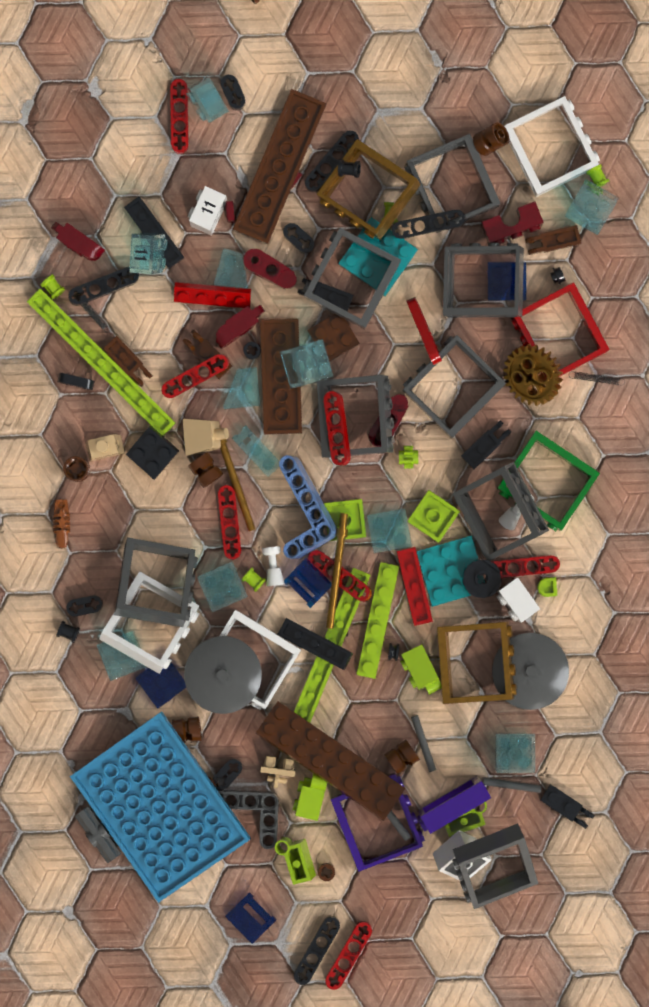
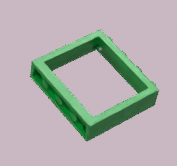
(569, 458)

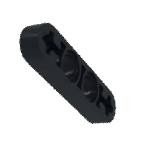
(329, 159)
(429, 226)
(104, 288)
(315, 949)

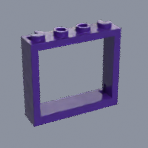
(453, 805)
(411, 819)

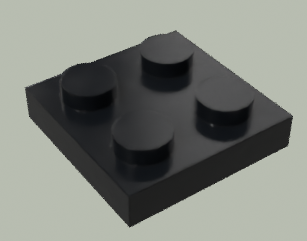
(152, 452)

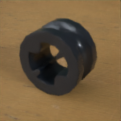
(249, 356)
(393, 652)

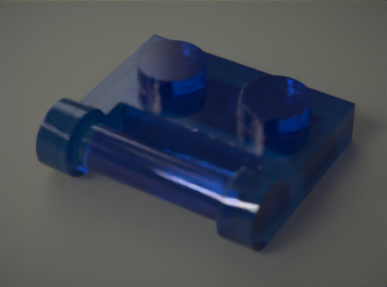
(312, 579)
(246, 922)

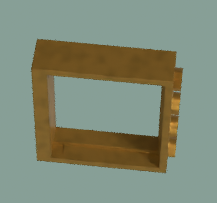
(333, 181)
(445, 664)

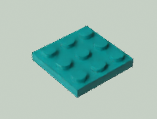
(371, 267)
(444, 569)

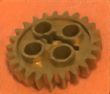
(532, 374)

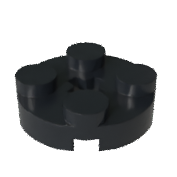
(492, 577)

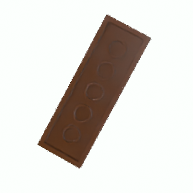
(280, 402)

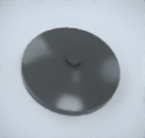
(540, 671)
(222, 674)

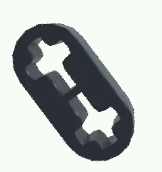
(229, 94)
(295, 241)
(76, 381)
(83, 601)
(230, 778)

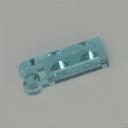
(257, 451)

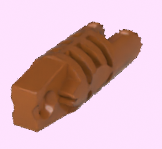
(61, 522)

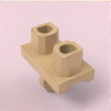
(286, 770)

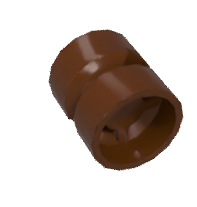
(491, 139)
(76, 469)
(205, 470)
(188, 729)
(402, 757)

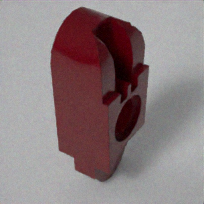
(78, 242)
(284, 276)
(238, 325)
(398, 410)

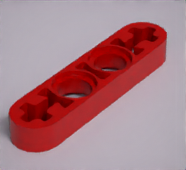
(179, 116)
(424, 330)
(194, 374)
(341, 428)
(233, 522)
(522, 564)
(344, 573)
(350, 956)

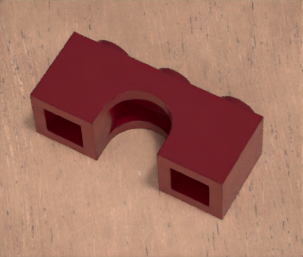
(529, 219)

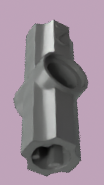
(98, 834)

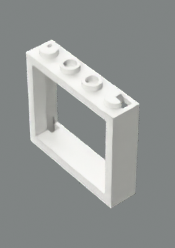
(523, 160)
(134, 651)
(257, 702)

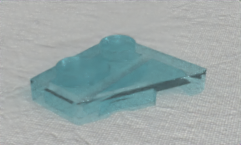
(231, 270)
(244, 390)

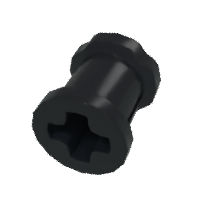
(349, 168)
(68, 632)

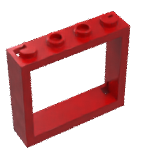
(585, 314)

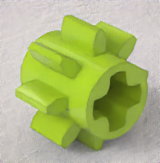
(408, 457)

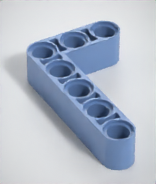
(308, 508)

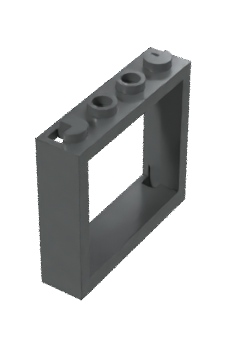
(466, 141)
(477, 249)
(326, 256)
(424, 369)
(385, 408)
(523, 500)
(147, 614)
(487, 846)

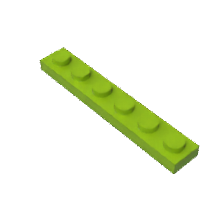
(377, 620)

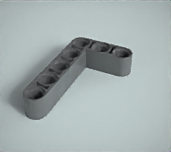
(259, 805)

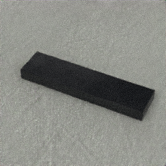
(148, 223)
(315, 644)

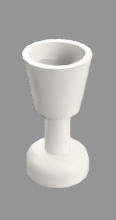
(510, 517)
(274, 574)

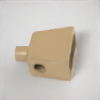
(202, 436)
(104, 447)

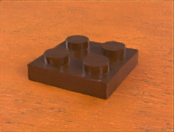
(336, 336)

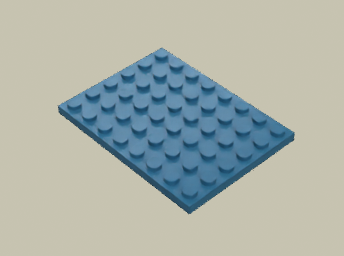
(160, 807)

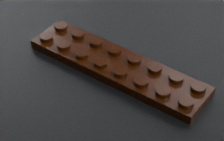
(279, 166)
(330, 761)

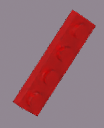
(212, 295)
(414, 586)

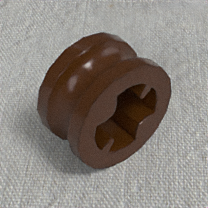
(324, 877)

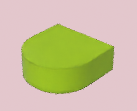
(547, 587)

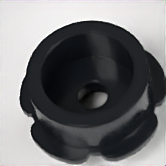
(557, 275)

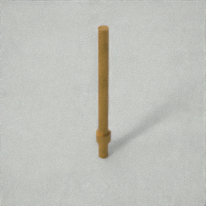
(236, 485)
(341, 534)

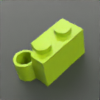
(421, 670)
(310, 798)
(466, 822)
(297, 859)

